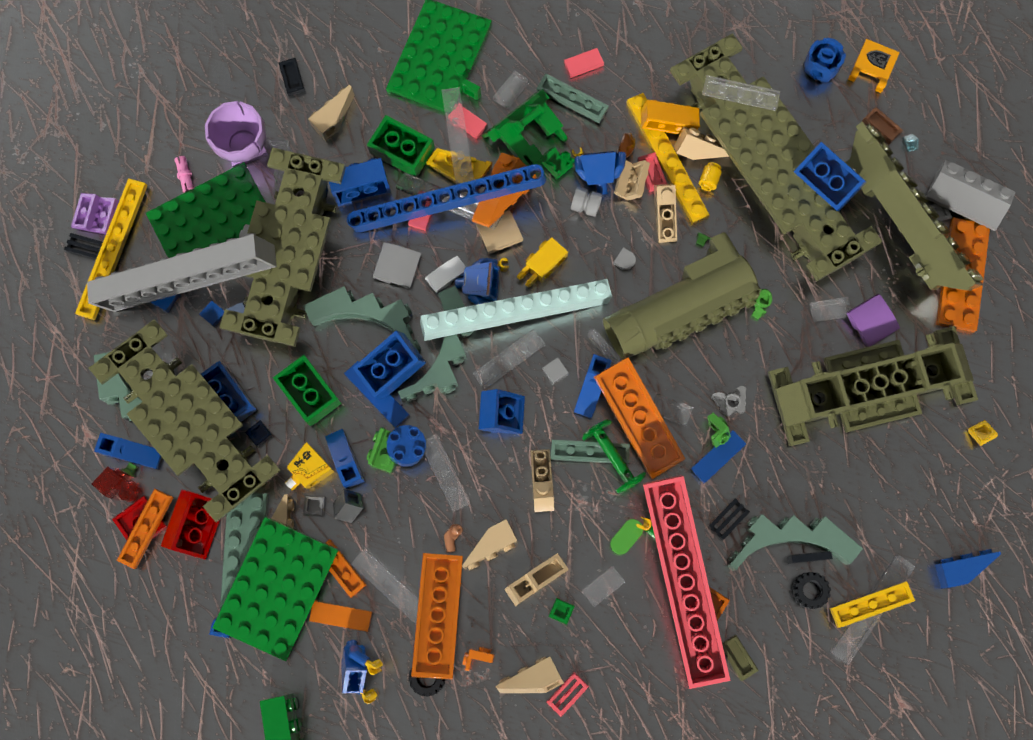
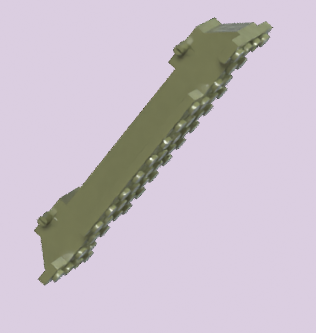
(766, 151)

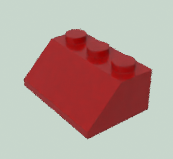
(190, 526)

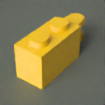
(543, 262)

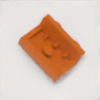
(483, 654)

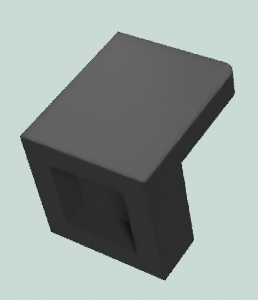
(347, 506)

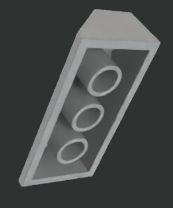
(970, 195)

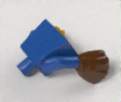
(604, 166)

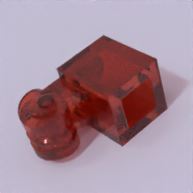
(113, 481)

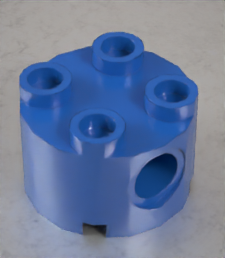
(824, 59)
(406, 445)

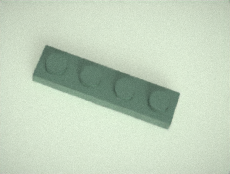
(573, 98)
(585, 451)

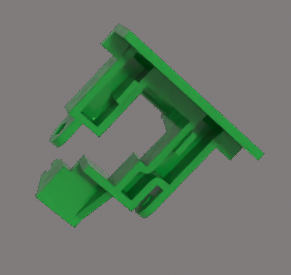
(510, 130)

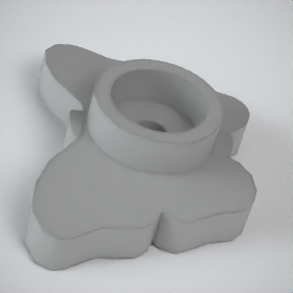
(724, 401)

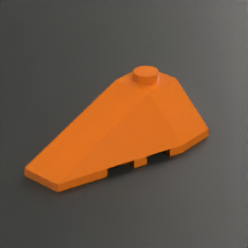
(492, 209)

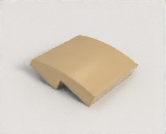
(503, 236)

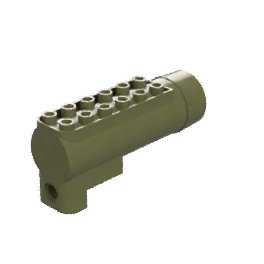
(706, 294)

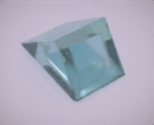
(911, 142)

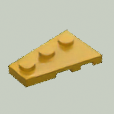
(442, 162)

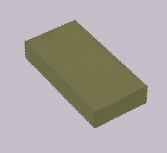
(739, 658)

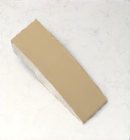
(536, 579)

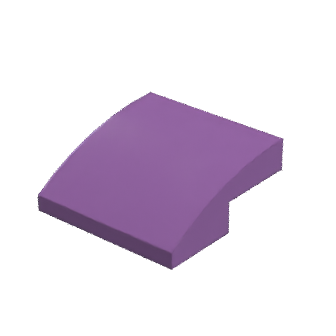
(94, 213)
(873, 320)

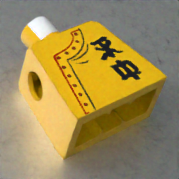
(307, 468)

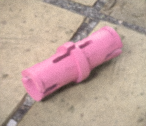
(184, 174)

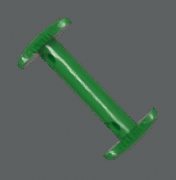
(613, 455)

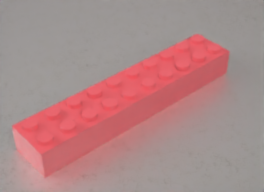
(686, 582)

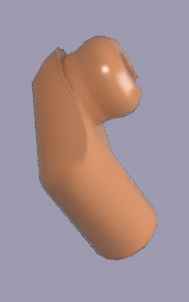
(450, 537)

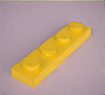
(872, 604)

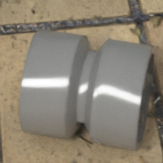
(586, 201)

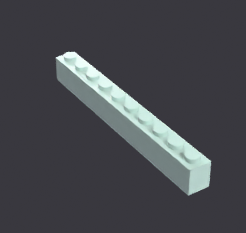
(515, 309)

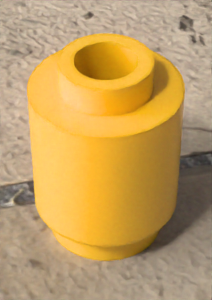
(710, 176)

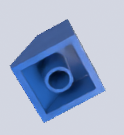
(501, 412)

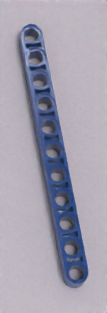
(455, 201)

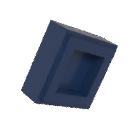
(259, 433)

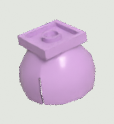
(235, 133)

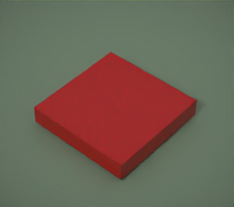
(128, 518)

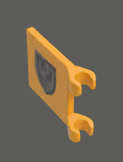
(875, 61)

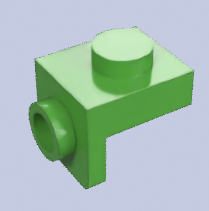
(722, 431)

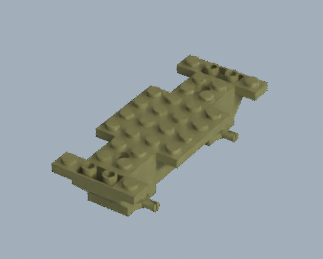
(298, 235)
(935, 252)
(873, 385)
(184, 420)

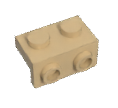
(632, 180)

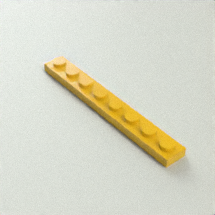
(671, 165)
(114, 241)

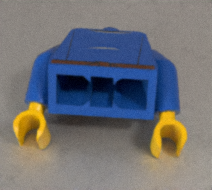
(482, 280)
(354, 670)

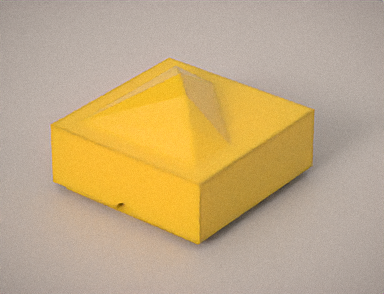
(982, 432)

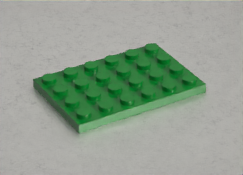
(438, 53)
(207, 212)
(275, 588)

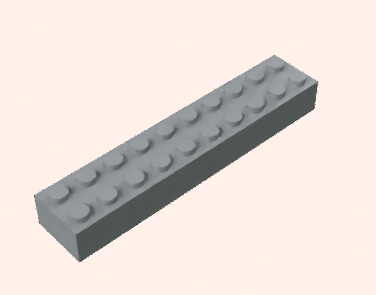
(182, 273)

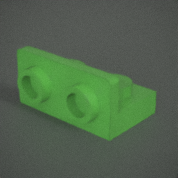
(378, 456)

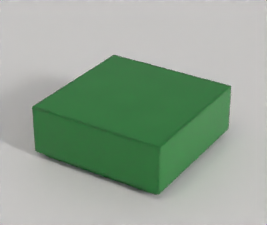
(471, 89)
(561, 611)

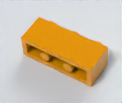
(668, 117)

